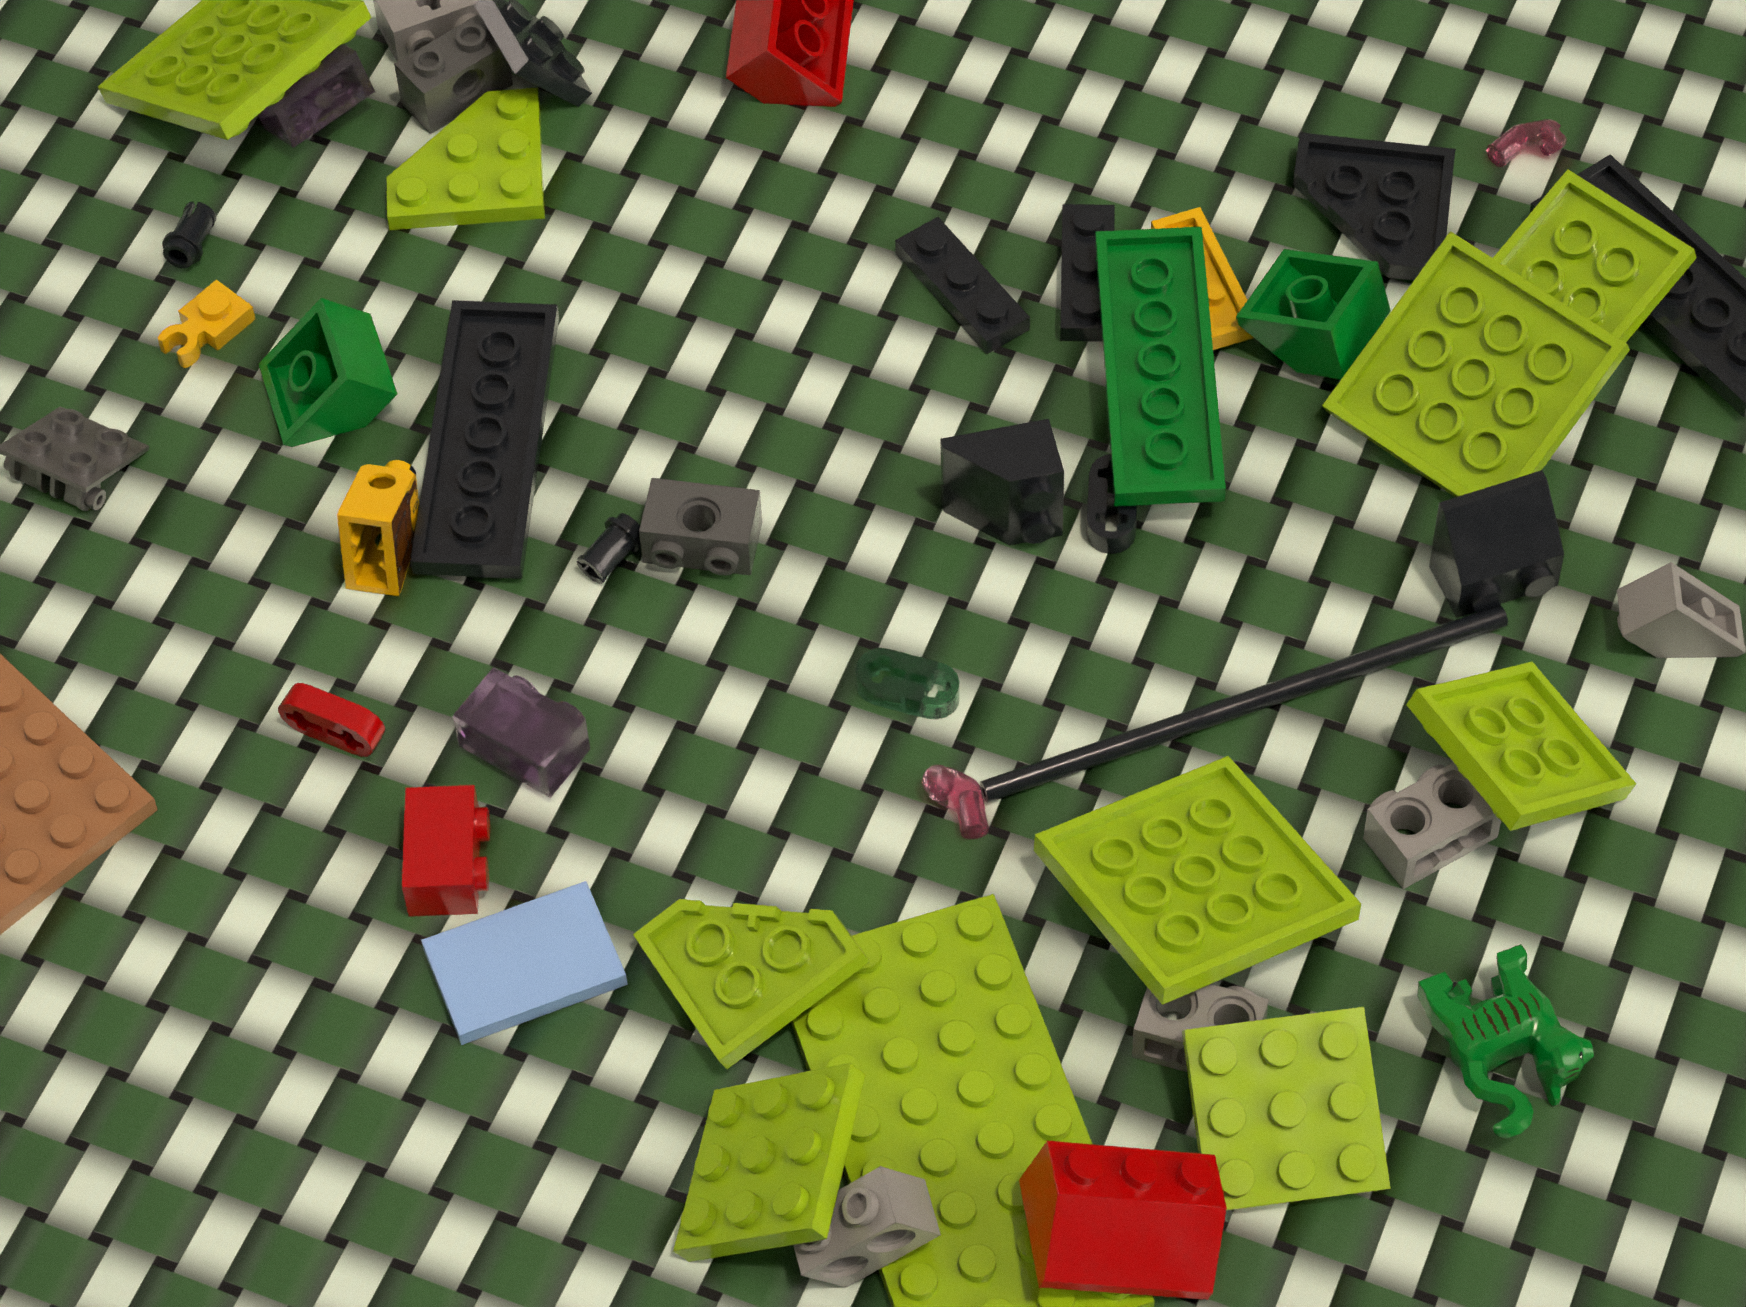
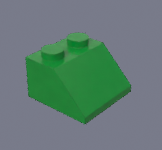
(1316, 310)
(327, 374)

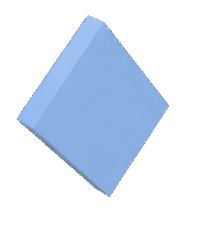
(524, 962)

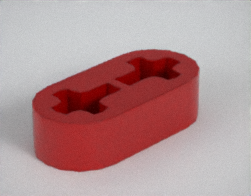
(331, 719)

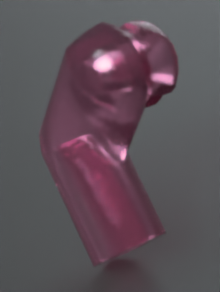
(1521, 136)
(959, 794)

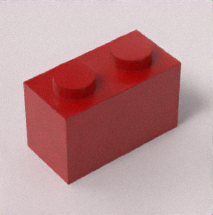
(443, 850)

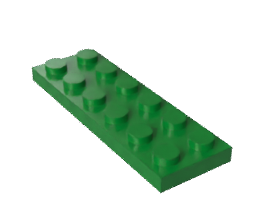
(1159, 367)

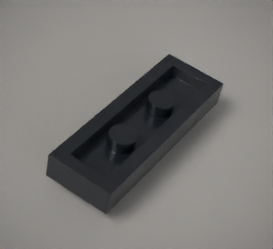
(1079, 270)
(962, 285)

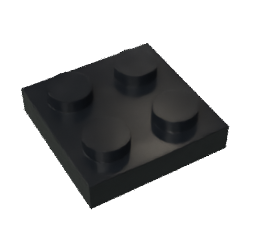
(535, 49)

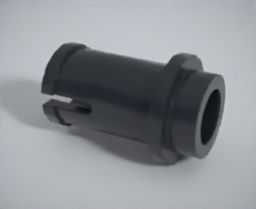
(185, 243)
(610, 547)

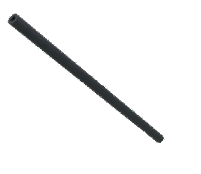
(1242, 703)

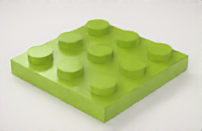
(1596, 255)
(1520, 745)
(1288, 1107)
(770, 1163)

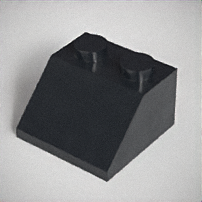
(1005, 482)
(1497, 545)

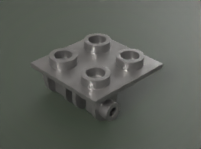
(69, 456)

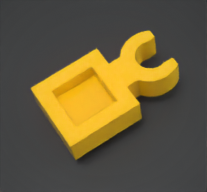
(209, 318)

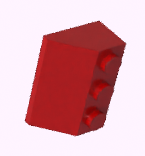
(791, 50)
(1124, 1219)

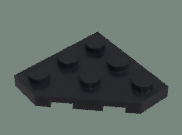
(1380, 196)

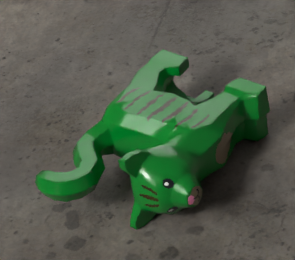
(1501, 1029)

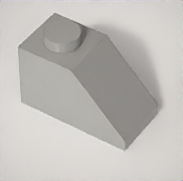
(1679, 616)

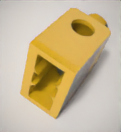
(379, 502)

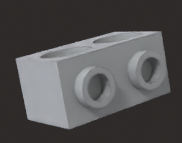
(1440, 831)
(1161, 1039)
(870, 1227)

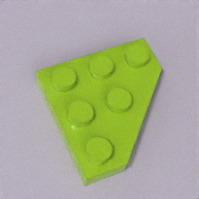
(475, 168)
(747, 967)

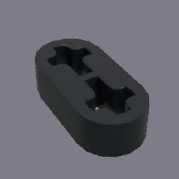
(1102, 503)

